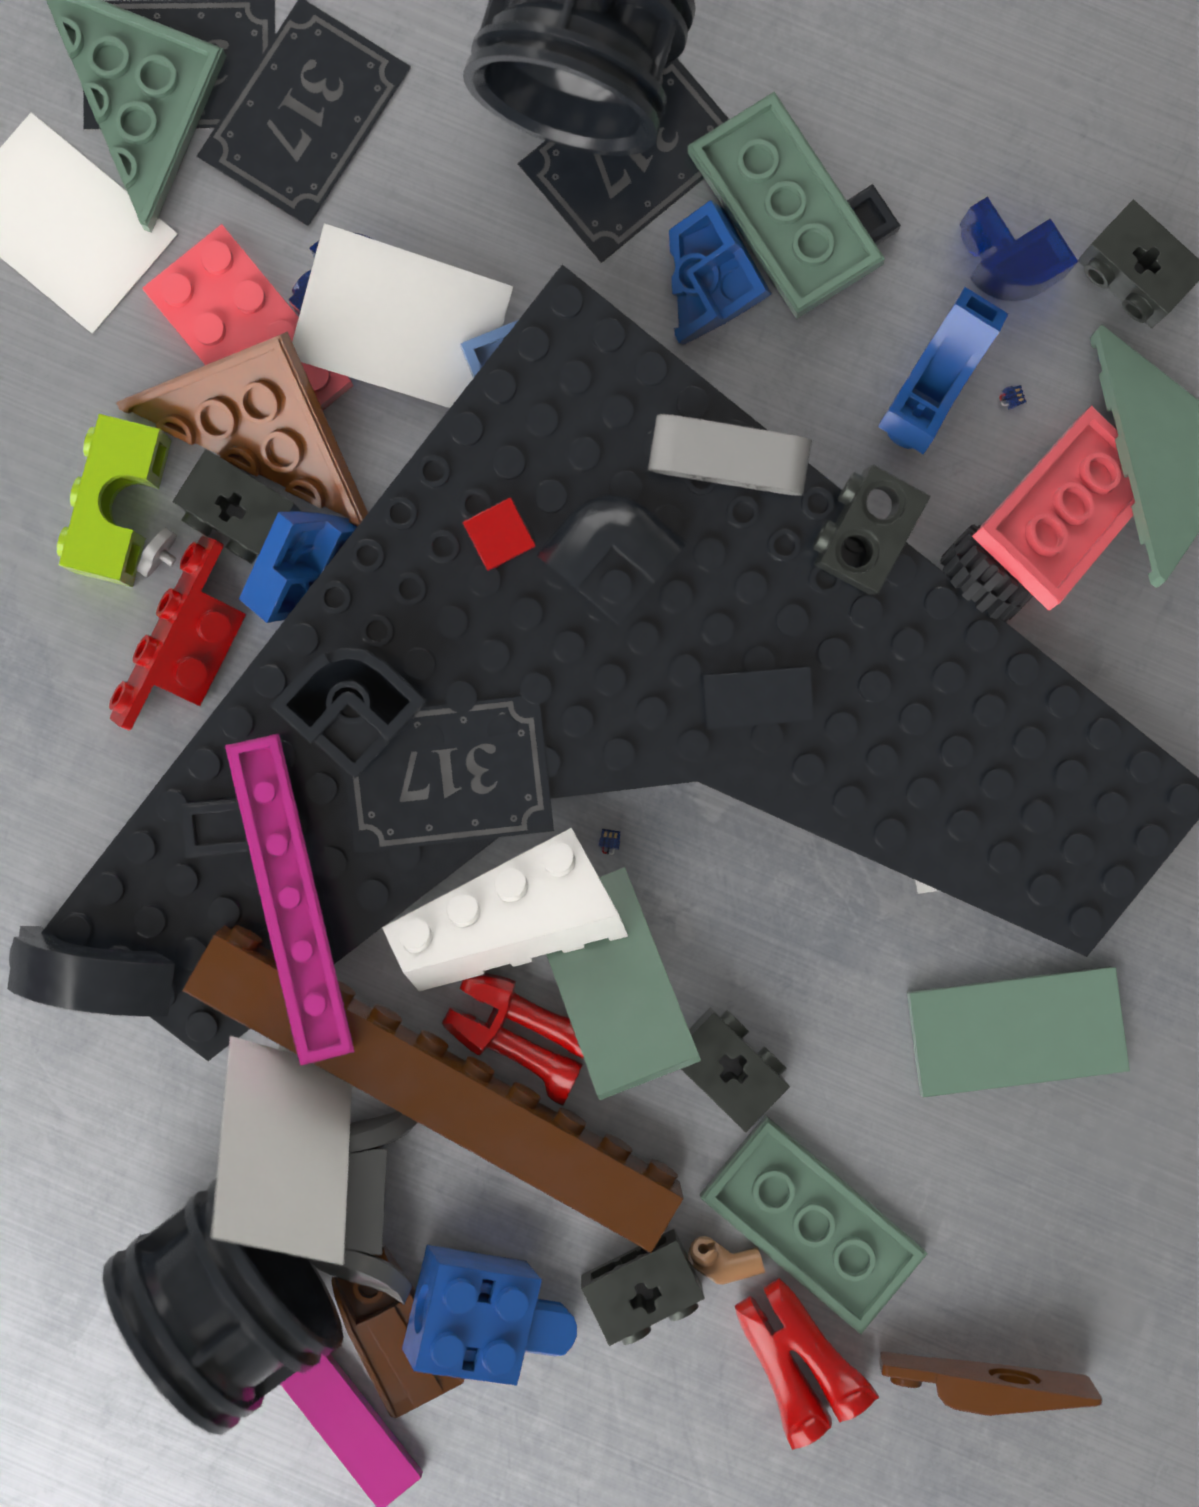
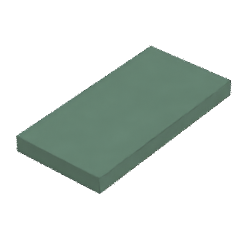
(785, 205)
(623, 1001)
(1017, 1031)
(813, 1224)

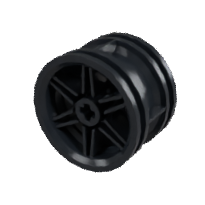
(217, 1316)

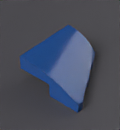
(711, 273)
(292, 560)

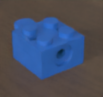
(481, 1316)

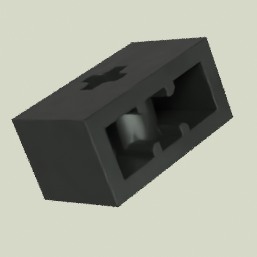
(1141, 239)
(210, 492)
(743, 1096)
(627, 1315)

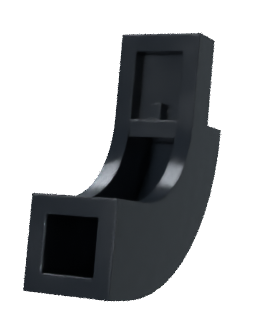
(88, 977)

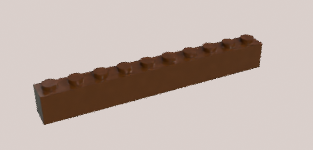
(453, 1096)

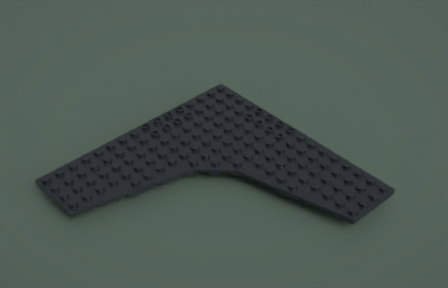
(931, 731)

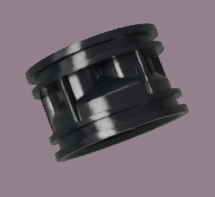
(579, 68)

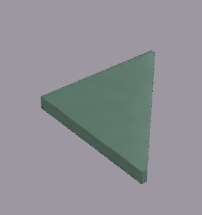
(143, 90)
(1155, 448)

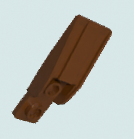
(378, 1332)
(991, 1387)

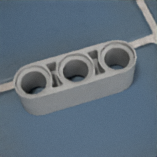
(729, 454)

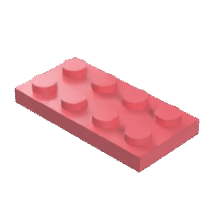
(228, 304)
(1062, 511)

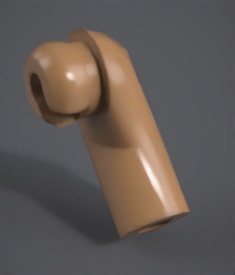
(720, 1264)

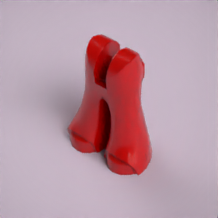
(800, 1409)

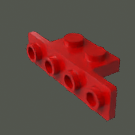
(186, 641)

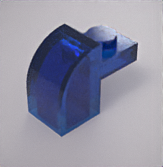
(1010, 266)

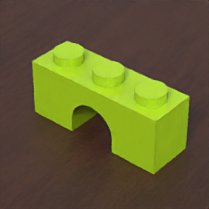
(117, 457)

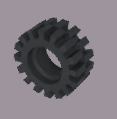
(983, 578)

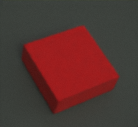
(499, 534)

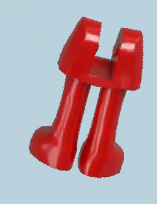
(555, 1070)

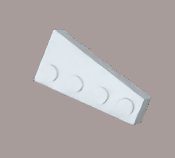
(507, 916)

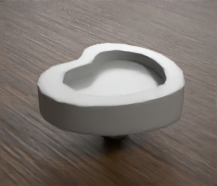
(157, 552)

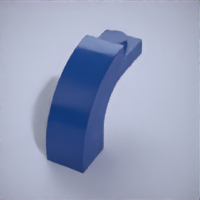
(942, 371)

